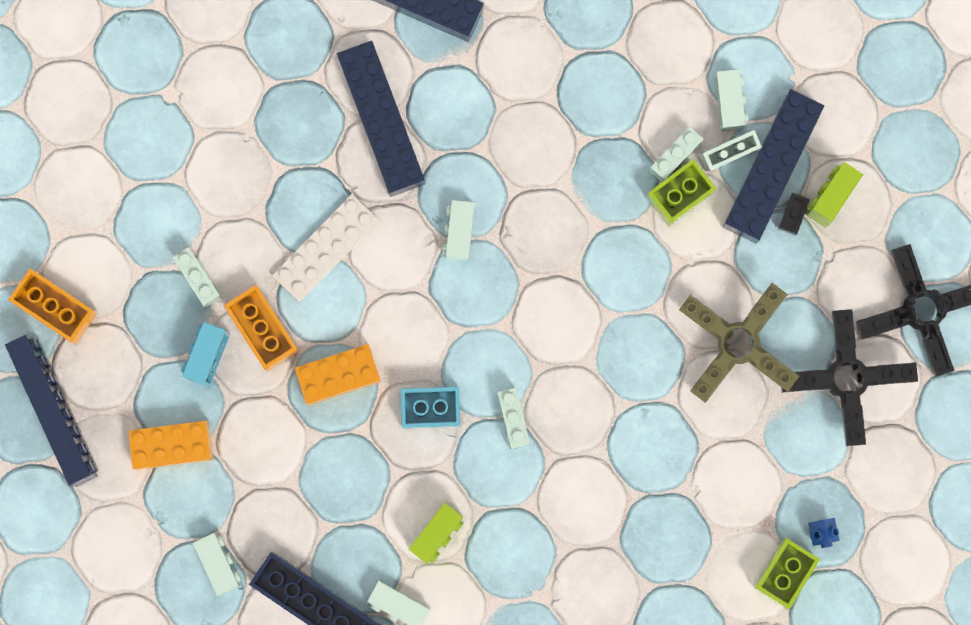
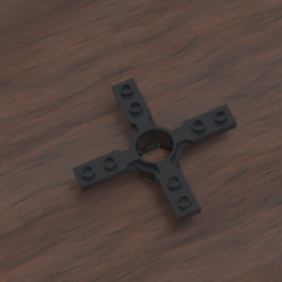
(906, 315)
(866, 376)

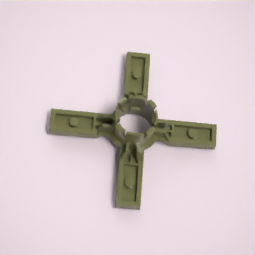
(723, 330)

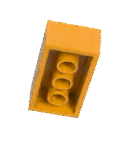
(52, 306)
(261, 328)
(337, 375)
(170, 445)

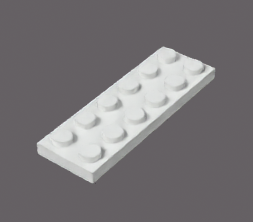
(325, 248)

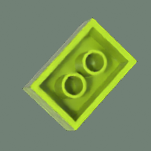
(681, 192)
(833, 194)
(436, 534)
(786, 573)

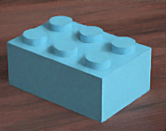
(205, 354)
(430, 407)

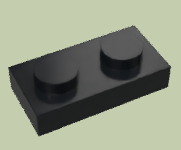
(794, 214)

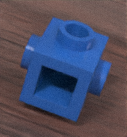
(824, 532)

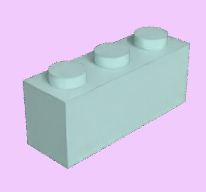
(731, 100)
(730, 150)
(676, 154)
(459, 230)
(197, 277)
(513, 418)
(217, 564)
(397, 605)

